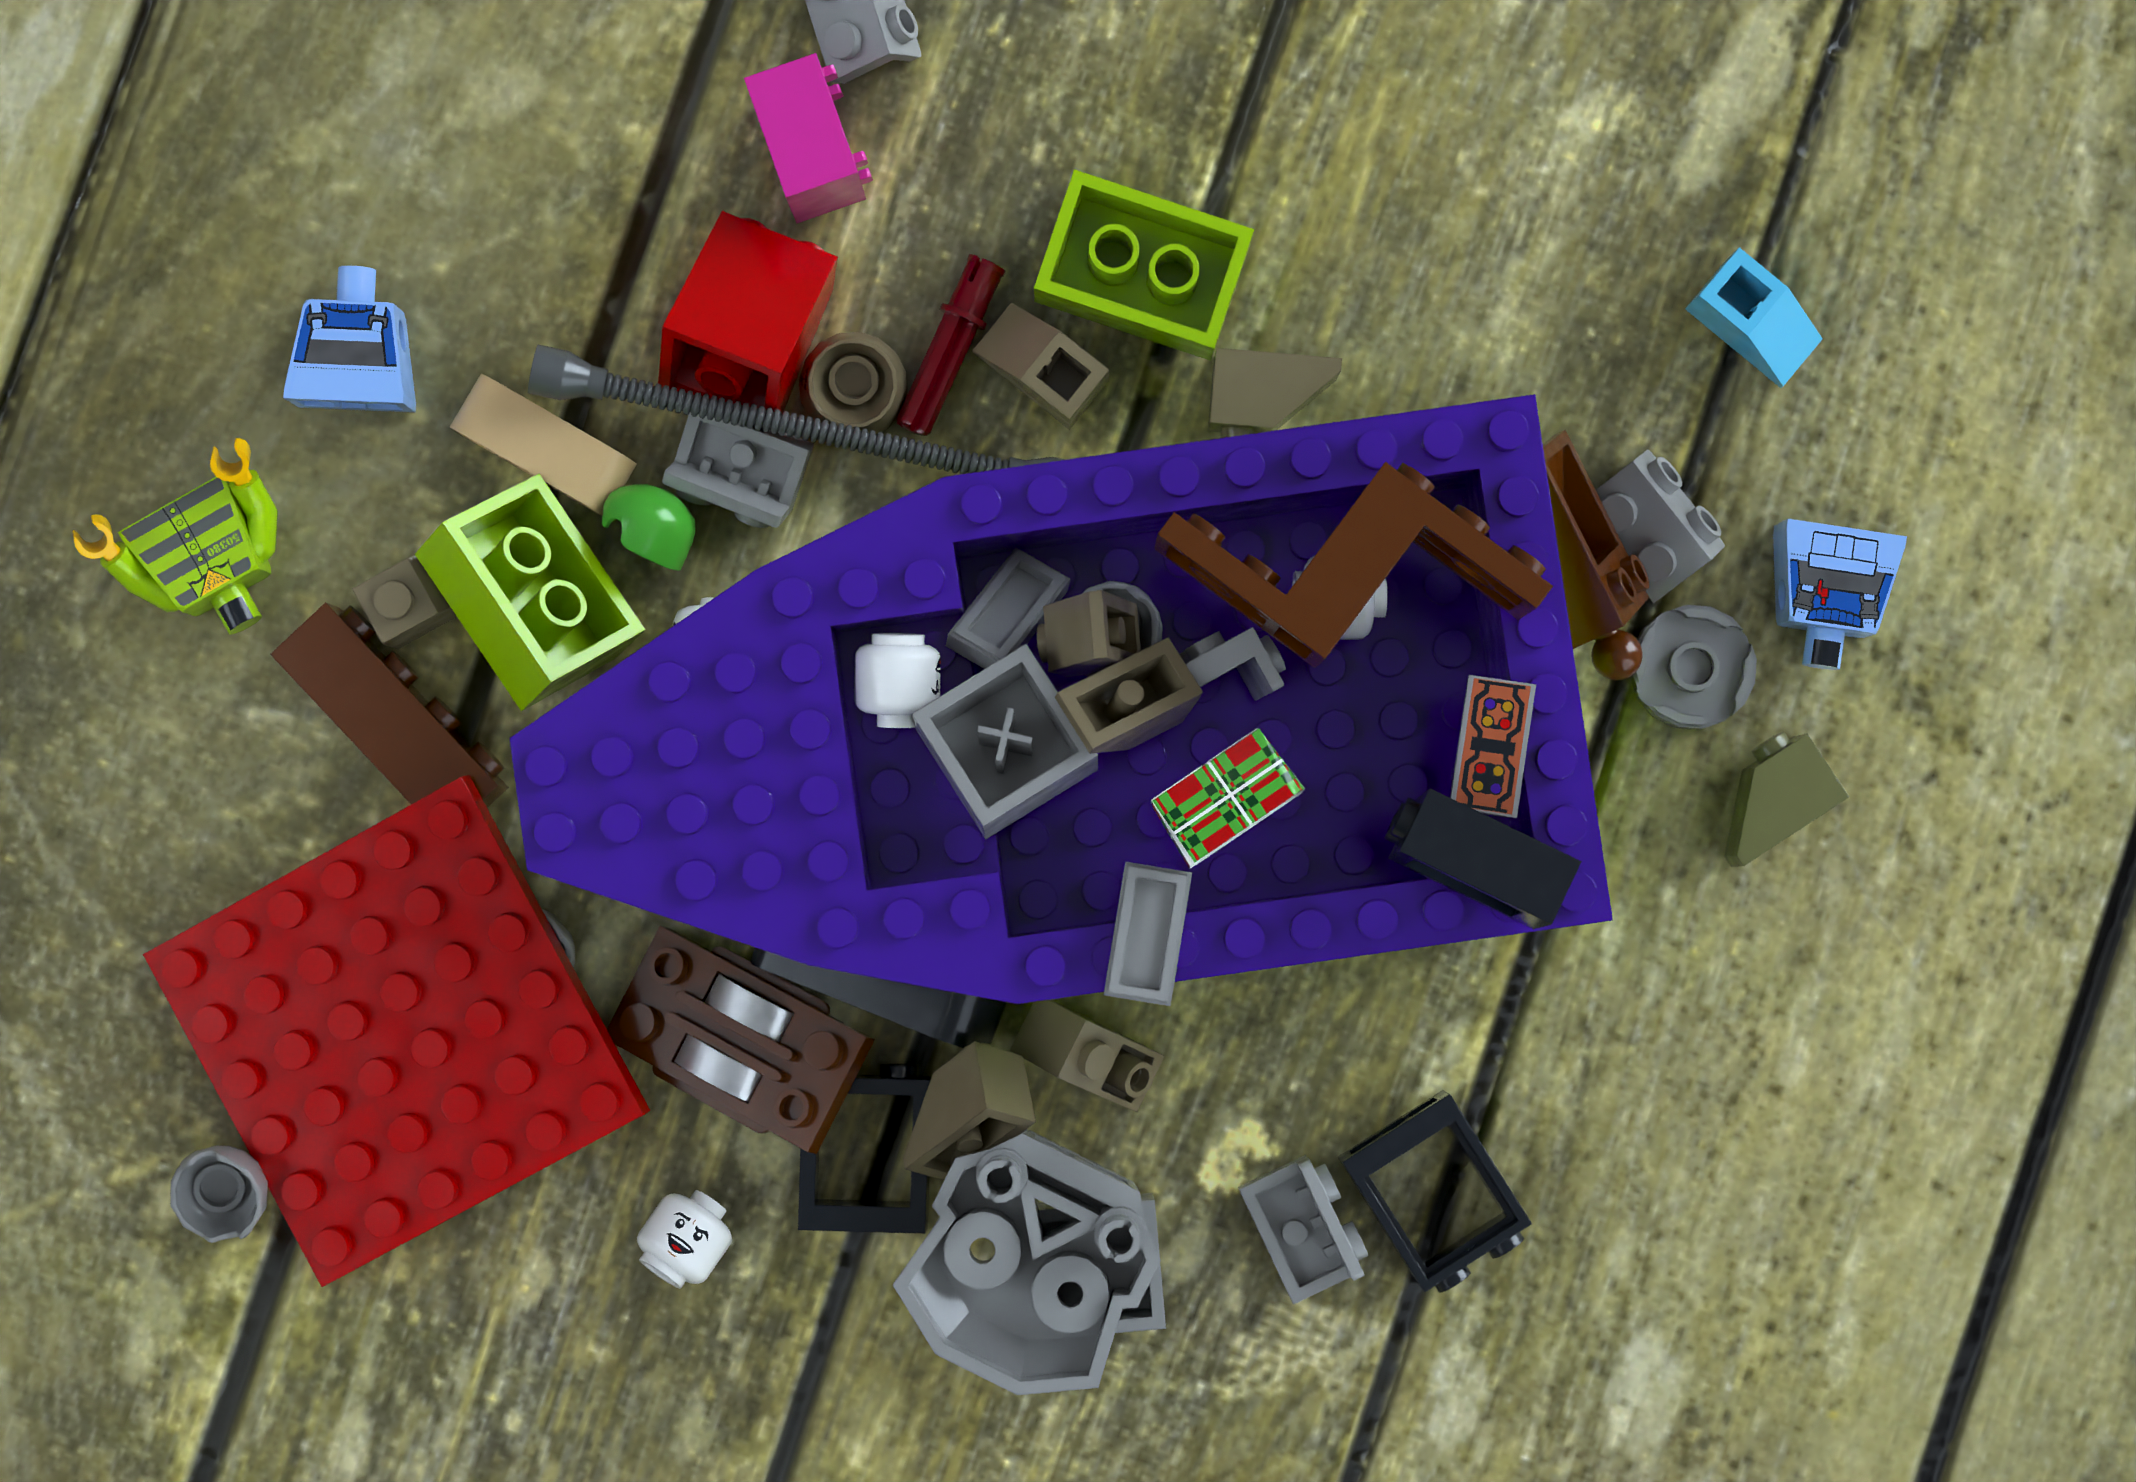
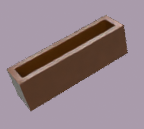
(381, 709)

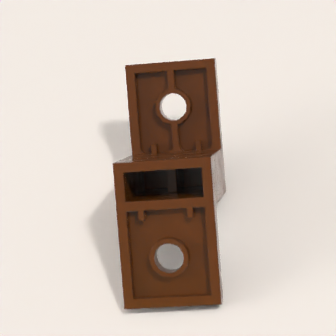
(1355, 562)

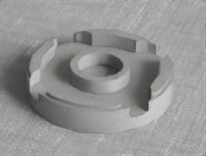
(1694, 667)

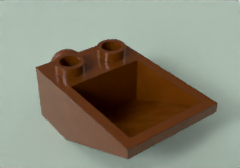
(1598, 576)

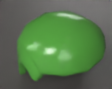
(652, 523)

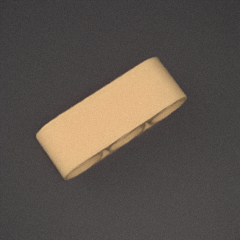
(541, 444)

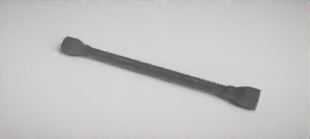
(565, 376)

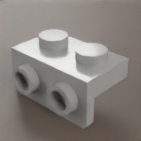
(863, 34)
(739, 470)
(1659, 522)
(1254, 658)
(1302, 1228)

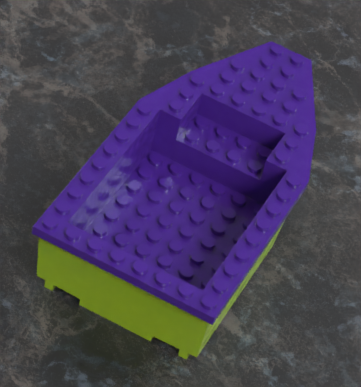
(764, 806)

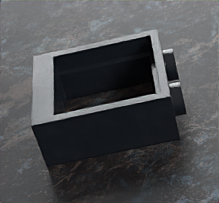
(1481, 858)
(1400, 1136)
(869, 1215)

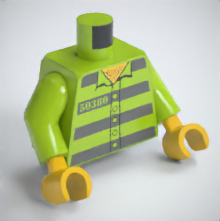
(198, 547)

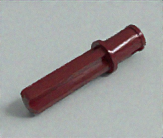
(950, 344)

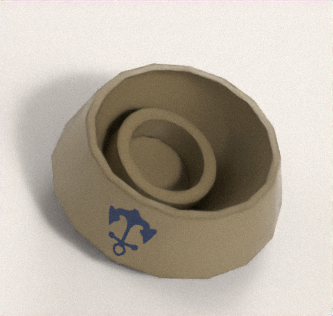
(843, 371)

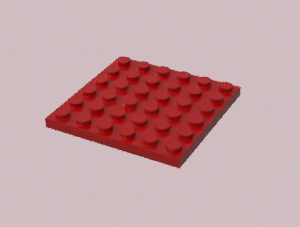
(396, 1031)

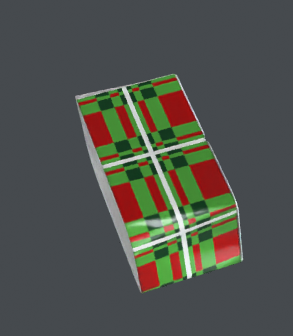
(1226, 797)

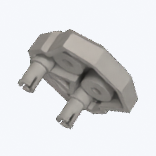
(1006, 1311)

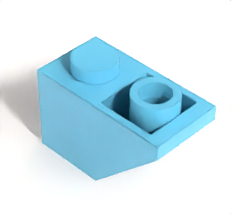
(1756, 317)

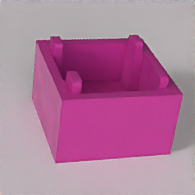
(807, 137)

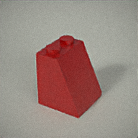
(746, 314)

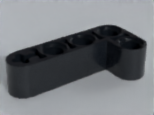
(934, 1012)

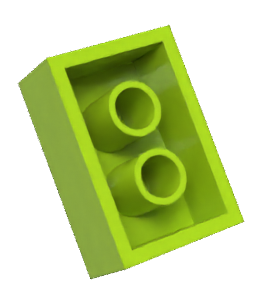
(1142, 264)
(529, 591)

